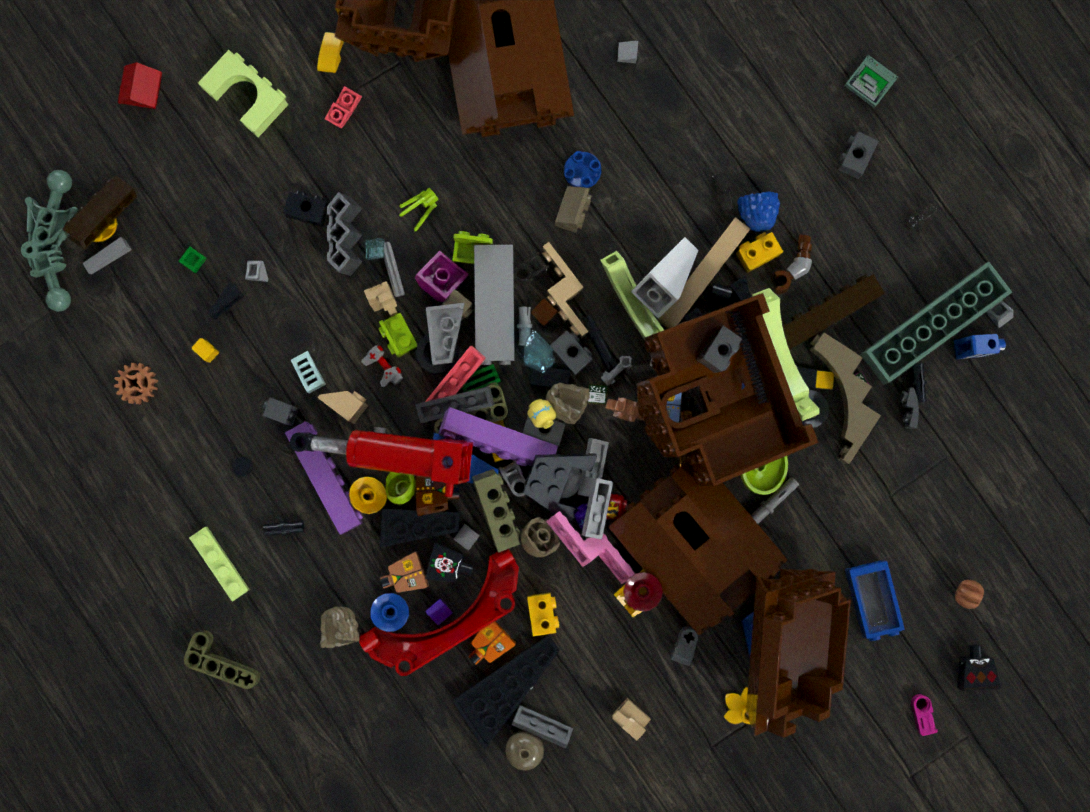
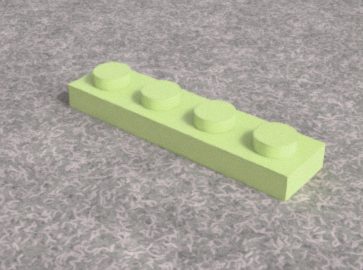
(219, 563)

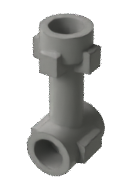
(625, 363)

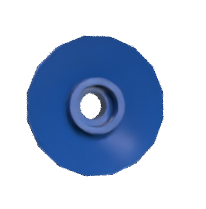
(385, 621)

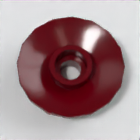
(645, 601)

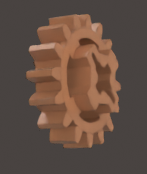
(141, 378)
(624, 409)

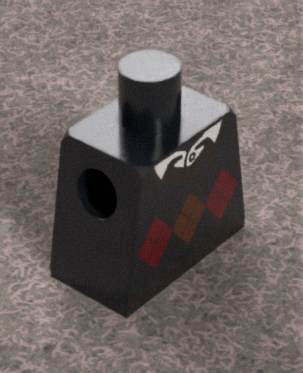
(977, 671)

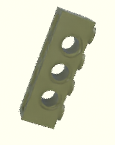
(483, 483)

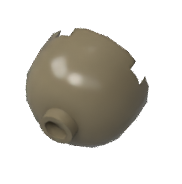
(539, 538)
(524, 750)

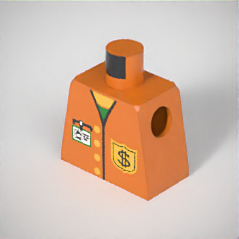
(490, 643)

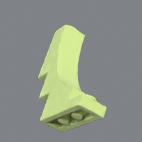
(797, 386)

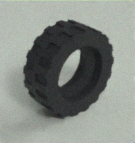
(424, 361)

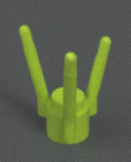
(426, 198)

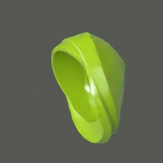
(400, 487)

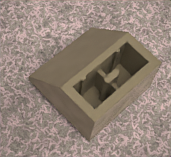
(572, 207)

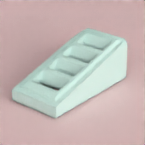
(317, 384)

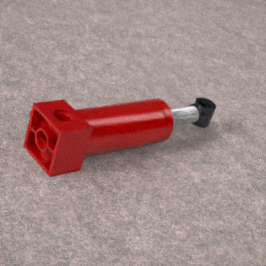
(397, 454)

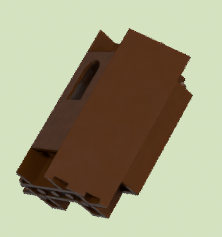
(372, 28)
(510, 82)
(717, 575)
(796, 649)

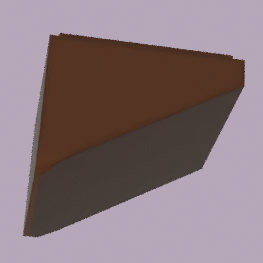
(544, 312)

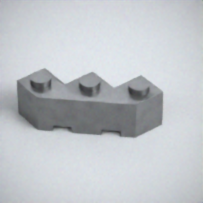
(342, 234)

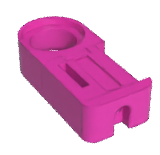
(923, 717)

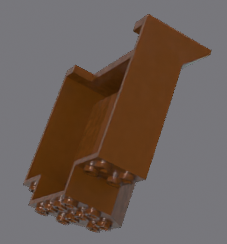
(735, 430)

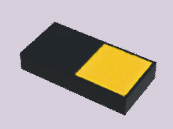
(817, 379)

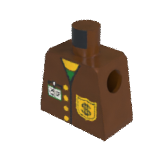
(431, 496)

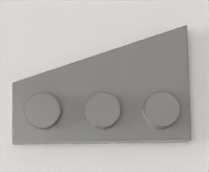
(443, 331)

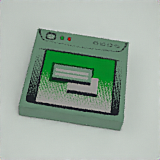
(871, 81)

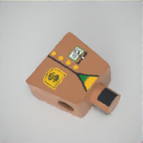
(406, 574)

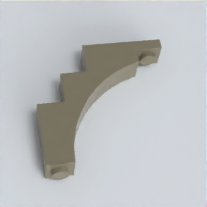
(857, 417)

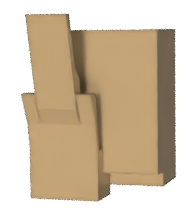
(382, 297)
(631, 719)

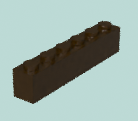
(832, 310)

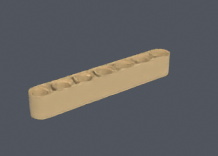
(705, 272)

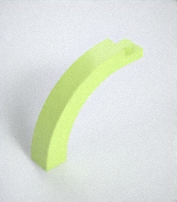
(623, 284)

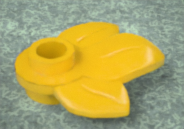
(737, 706)

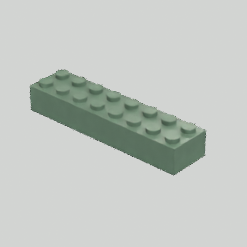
(936, 323)

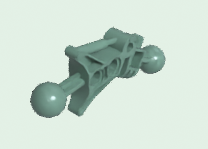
(49, 262)

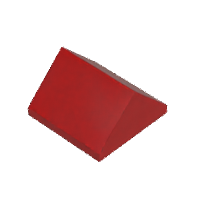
(139, 86)

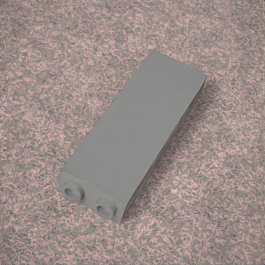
(494, 303)

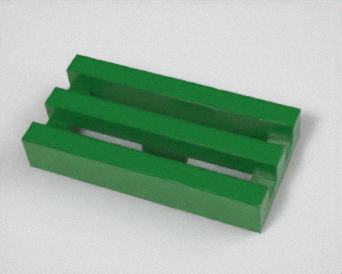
(481, 371)

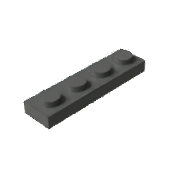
(463, 402)

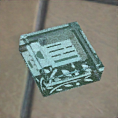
(375, 248)

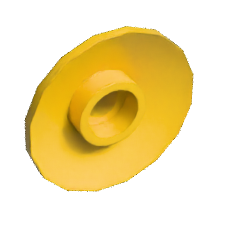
(372, 488)

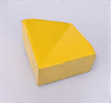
(205, 350)

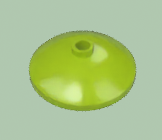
(767, 477)

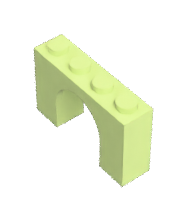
(231, 70)

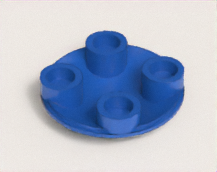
(582, 169)

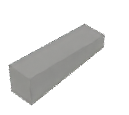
(107, 255)

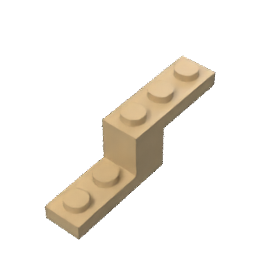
(564, 290)

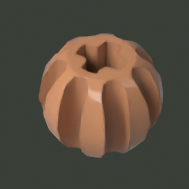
(969, 594)

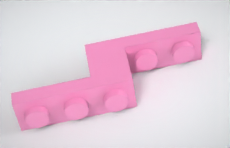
(590, 548)

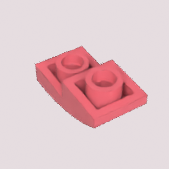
(343, 108)

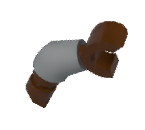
(799, 267)

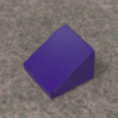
(439, 611)

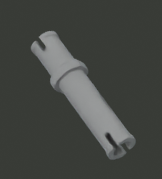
(774, 500)

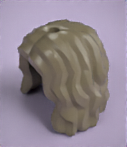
(568, 401)
(338, 627)

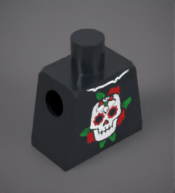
(447, 564)

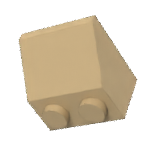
(346, 404)

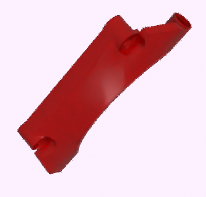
(421, 648)

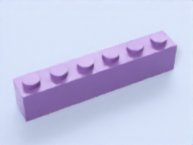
(493, 437)
(327, 483)

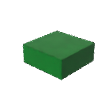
(192, 259)

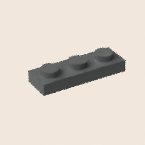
(542, 726)

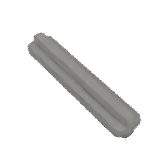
(392, 270)

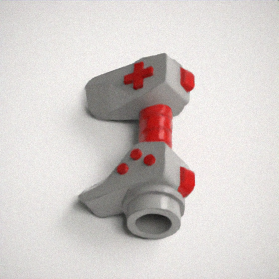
(391, 374)

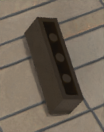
(99, 212)

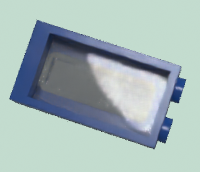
(874, 600)

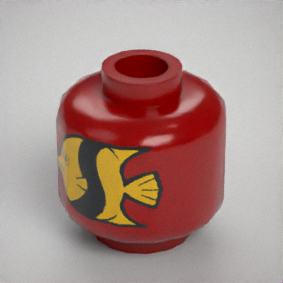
(616, 506)

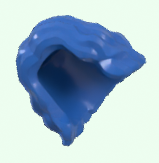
(759, 210)

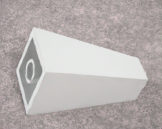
(667, 279)

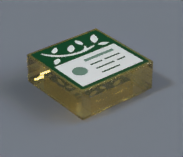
(598, 394)

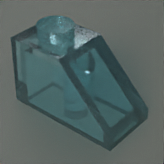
(538, 353)

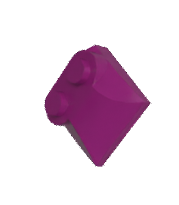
(440, 277)

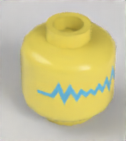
(541, 413)

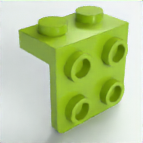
(465, 246)

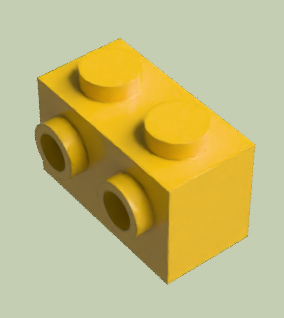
(759, 251)
(542, 615)

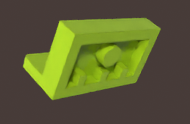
(398, 334)

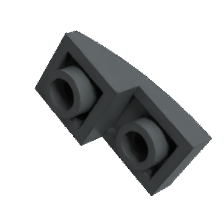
(910, 402)

